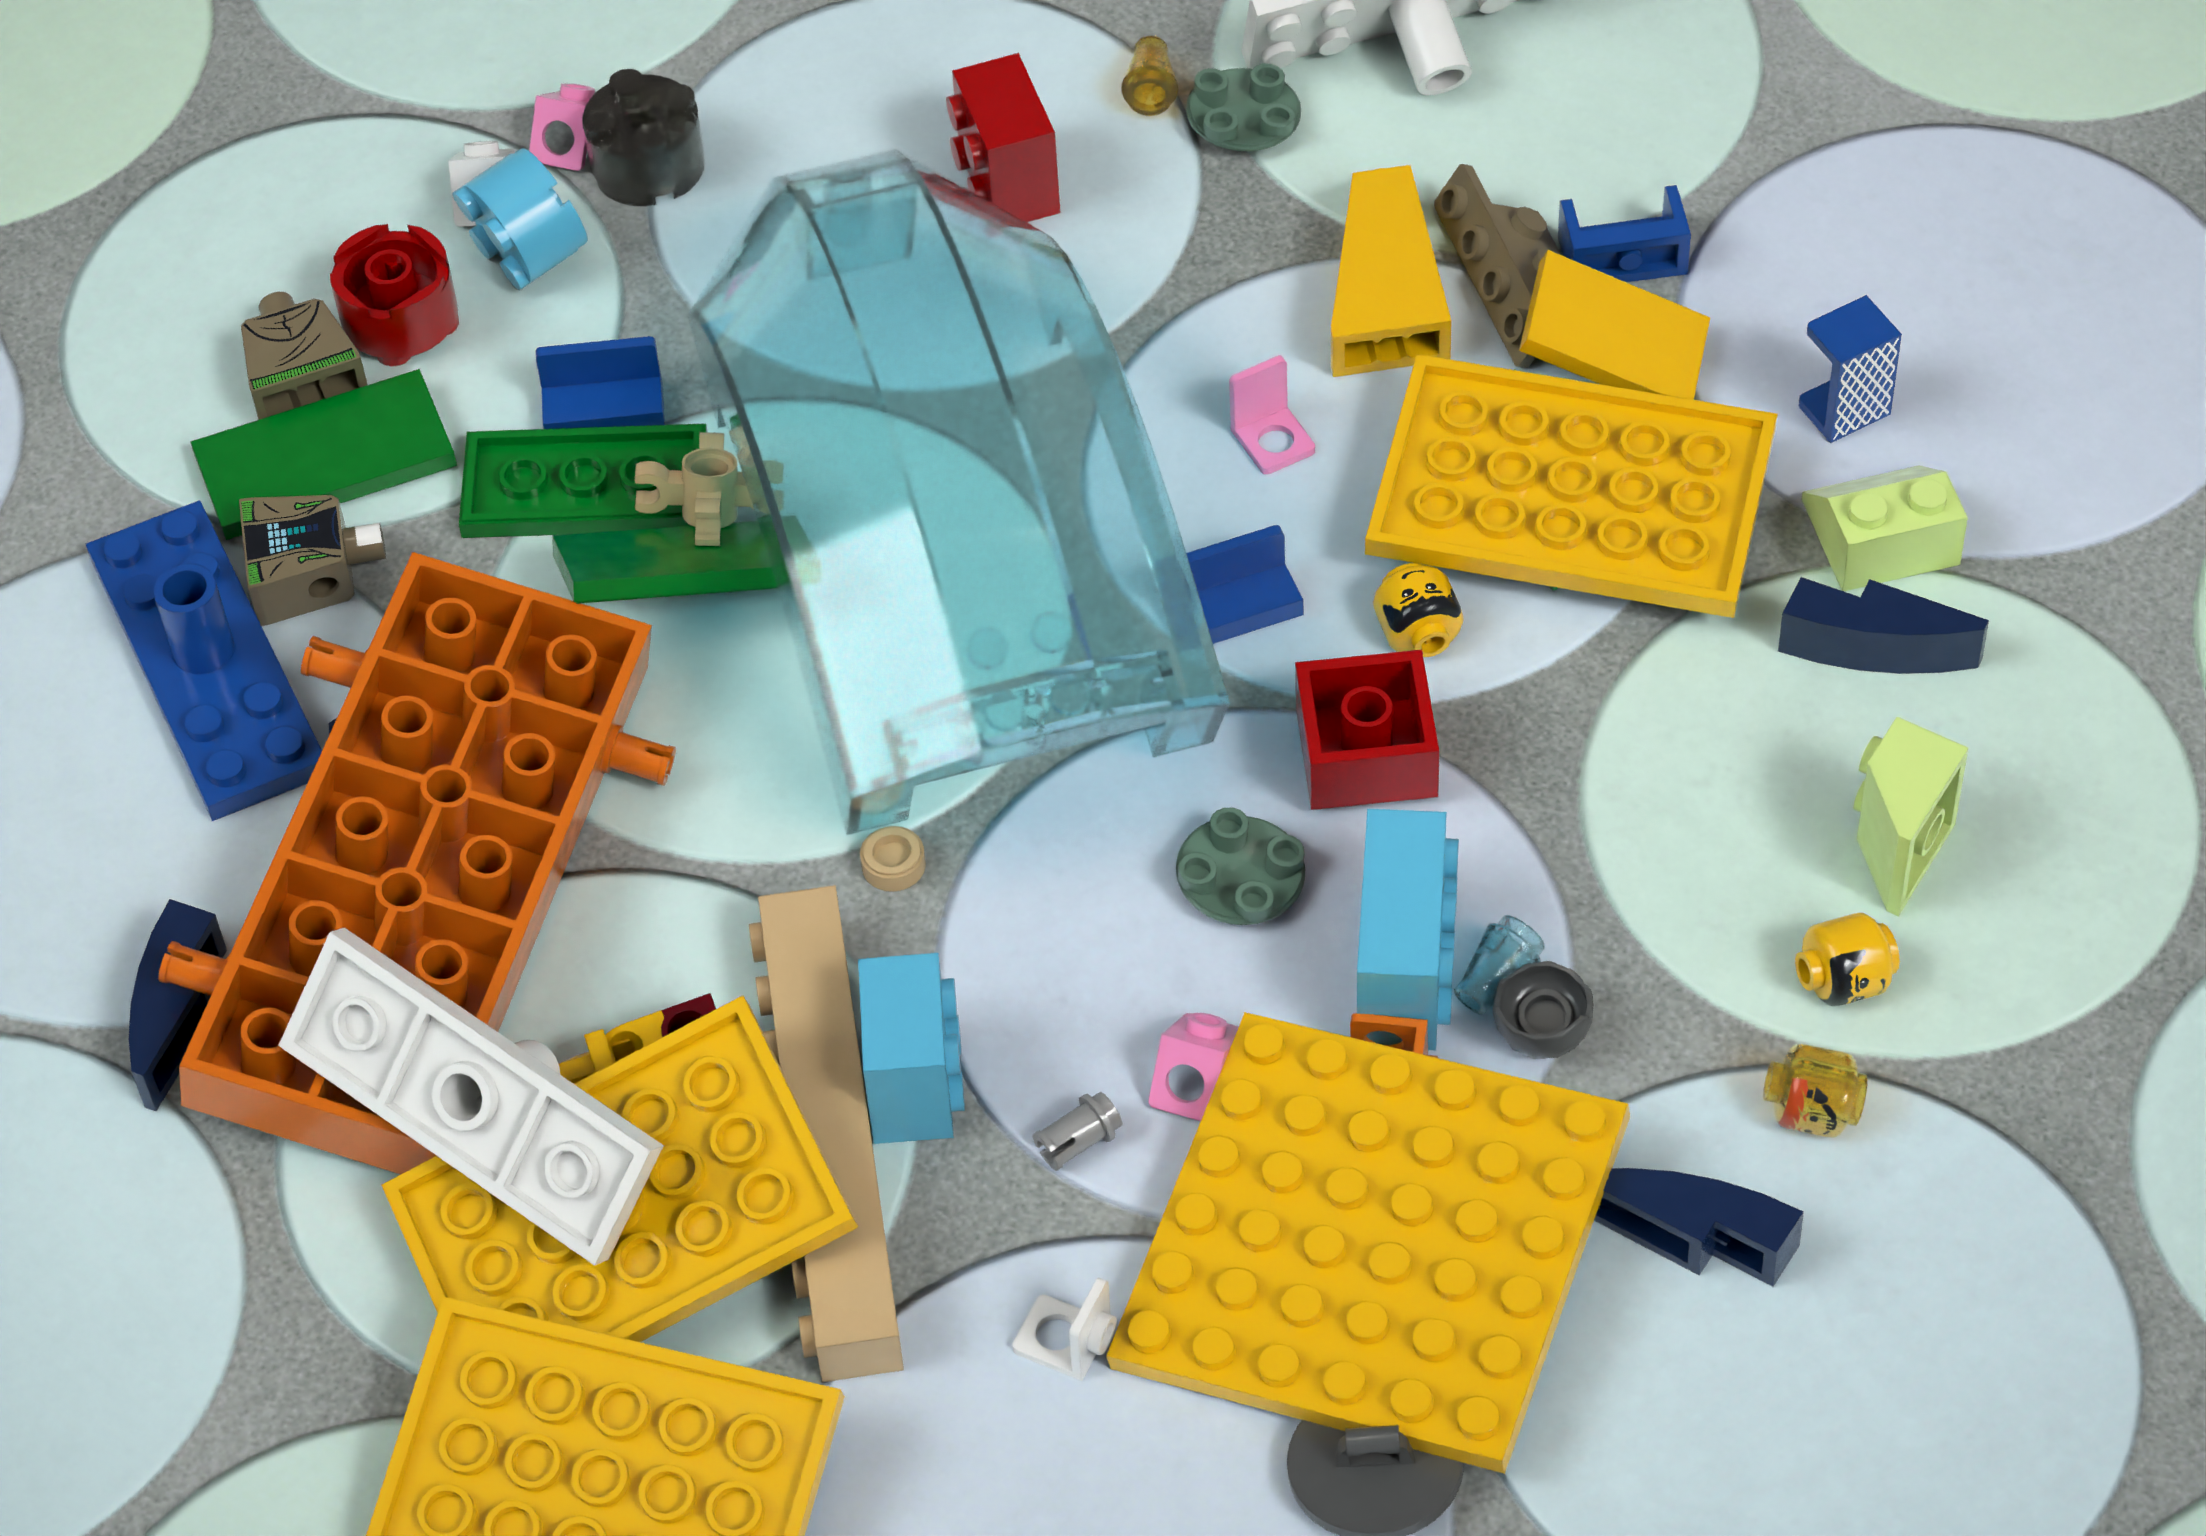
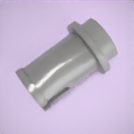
(1078, 1130)

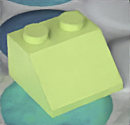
(1888, 525)
(1907, 806)

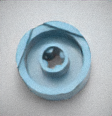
(520, 217)

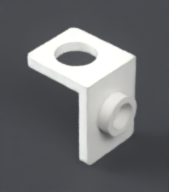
(469, 164)
(1088, 1335)

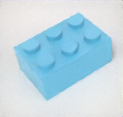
(1407, 920)

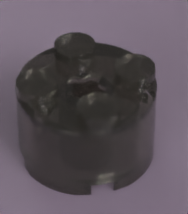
(643, 138)

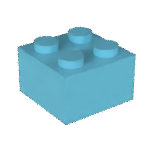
(910, 1048)

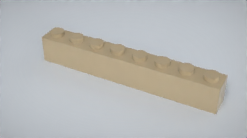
(818, 1052)

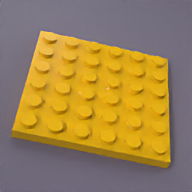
(1371, 1239)

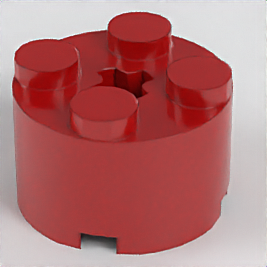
(394, 292)

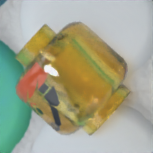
(1816, 1090)

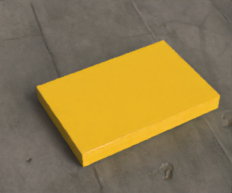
(1612, 330)

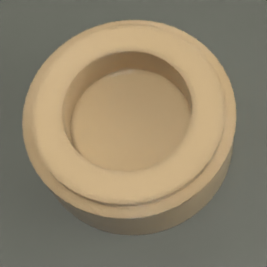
(892, 858)

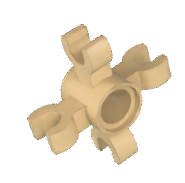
(705, 488)

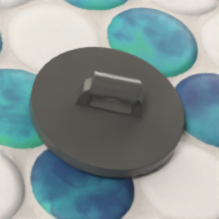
(1368, 1480)

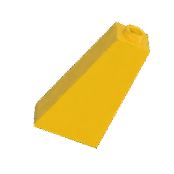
(1388, 279)

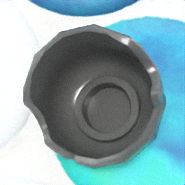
(1543, 1009)

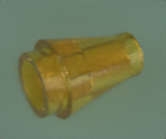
(1150, 79)

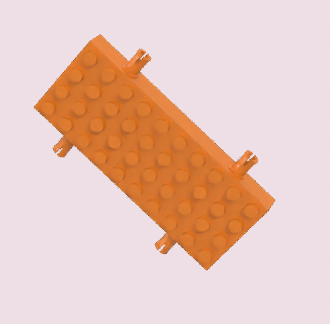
(421, 832)

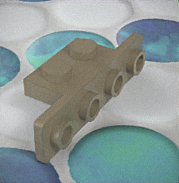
(1498, 250)

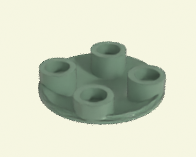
(1243, 107)
(1240, 868)

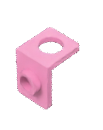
(562, 106)
(1260, 407)
(1195, 1041)

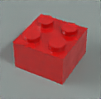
(1004, 138)
(1367, 729)

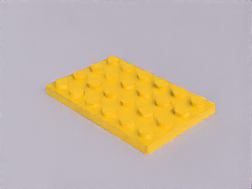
(1573, 485)
(721, 1209)
(597, 1437)

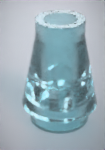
(1499, 953)

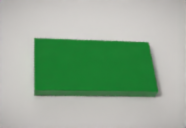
(327, 447)
(566, 479)
(662, 563)

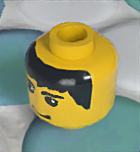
(1416, 608)
(1847, 959)

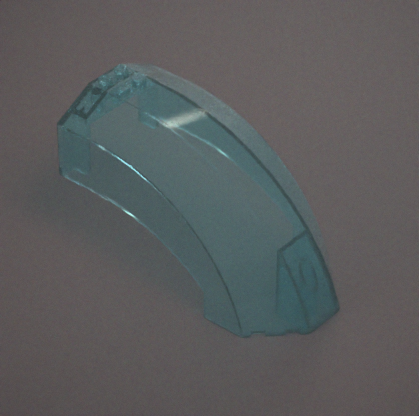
(948, 484)

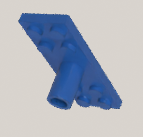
(206, 659)

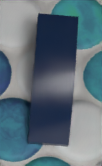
(1879, 630)
(165, 1013)
(1700, 1218)

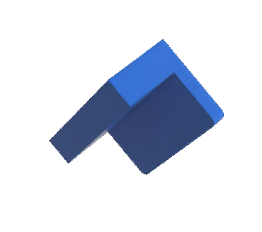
(601, 384)
(1245, 583)

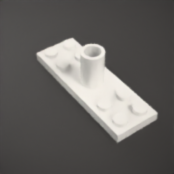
(1296, 28)
(471, 1095)

